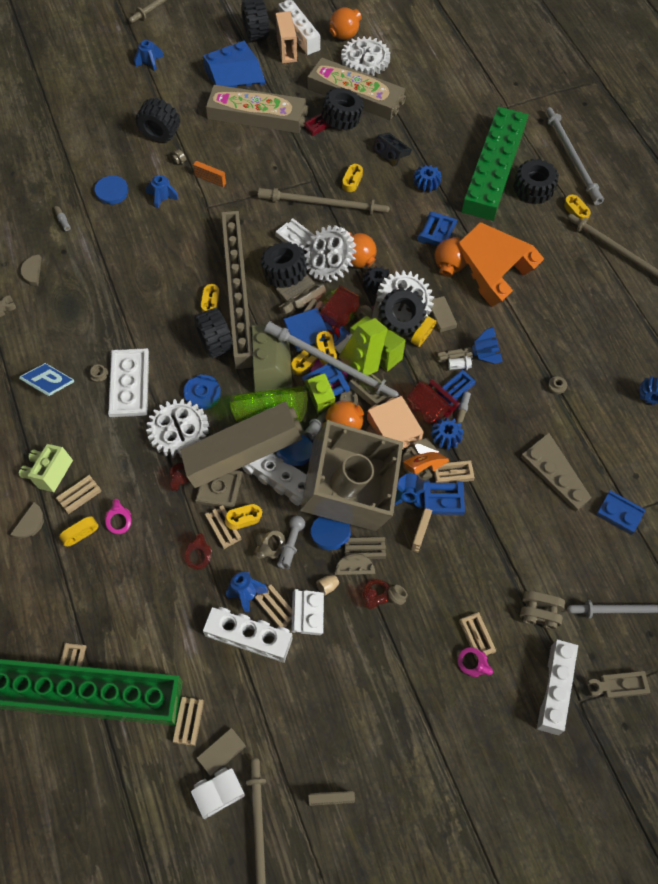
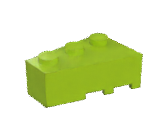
(365, 347)
(392, 349)

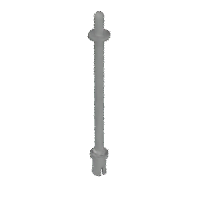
(592, 188)
(284, 335)
(589, 609)

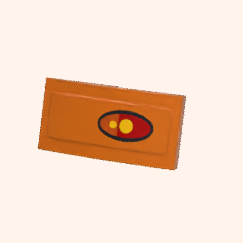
(429, 460)

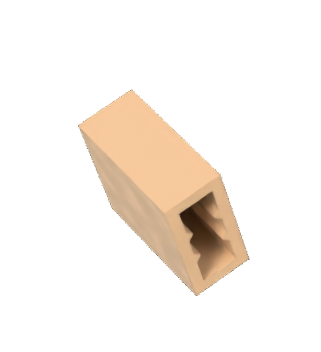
(286, 37)
(395, 421)

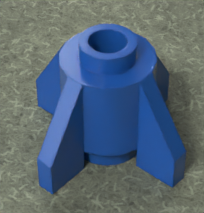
(148, 53)
(161, 189)
(486, 347)
(410, 489)
(245, 589)

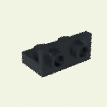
(390, 148)

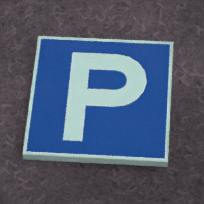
(46, 379)

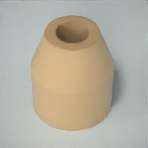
(327, 584)

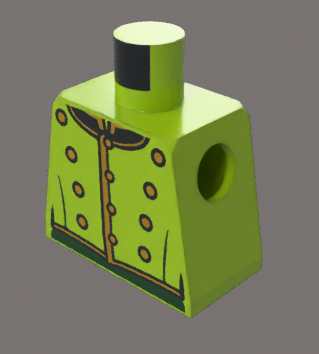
(320, 392)

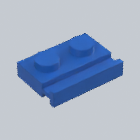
(621, 512)

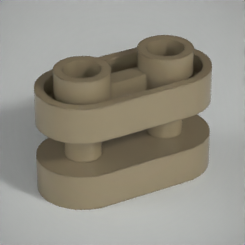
(532, 615)

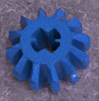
(427, 178)
(649, 390)
(441, 431)

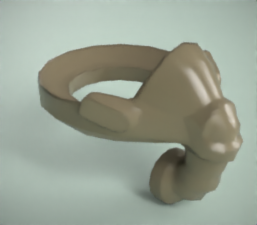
(265, 551)

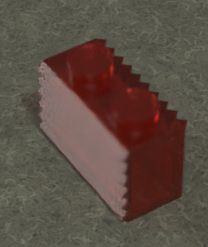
(339, 307)
(428, 402)

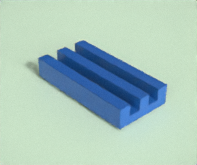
(467, 378)

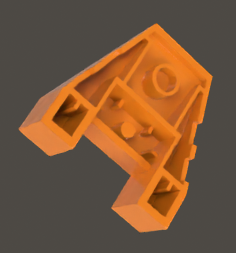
(492, 255)

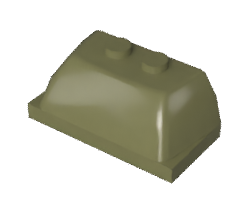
(270, 361)

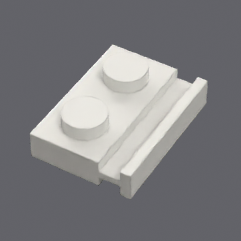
(294, 233)
(307, 612)

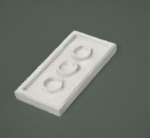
(129, 383)

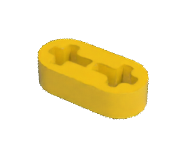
(350, 177)
(578, 207)
(206, 299)
(423, 331)
(330, 345)
(303, 358)
(243, 516)
(78, 531)

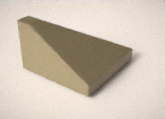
(424, 446)

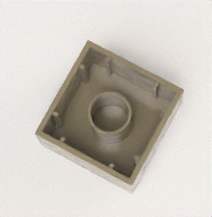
(352, 476)

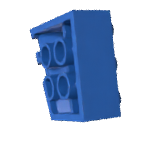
(233, 66)

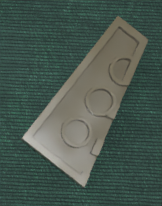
(556, 471)

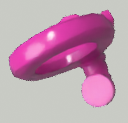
(117, 508)
(482, 667)

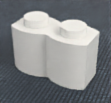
(217, 793)

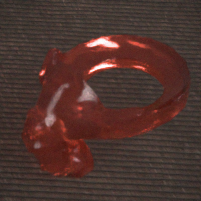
(176, 477)
(199, 543)
(372, 599)

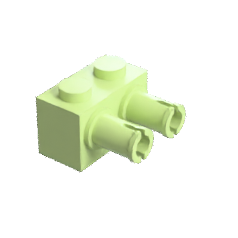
(49, 467)

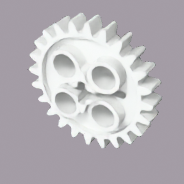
(356, 55)
(330, 253)
(405, 281)
(160, 434)

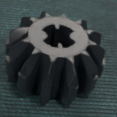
(374, 277)

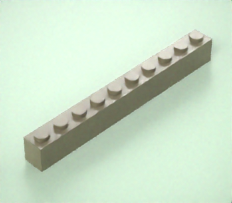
(237, 290)

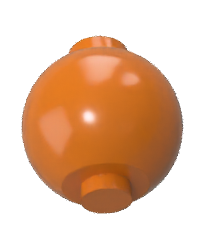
(345, 23)
(365, 250)
(449, 257)
(345, 413)

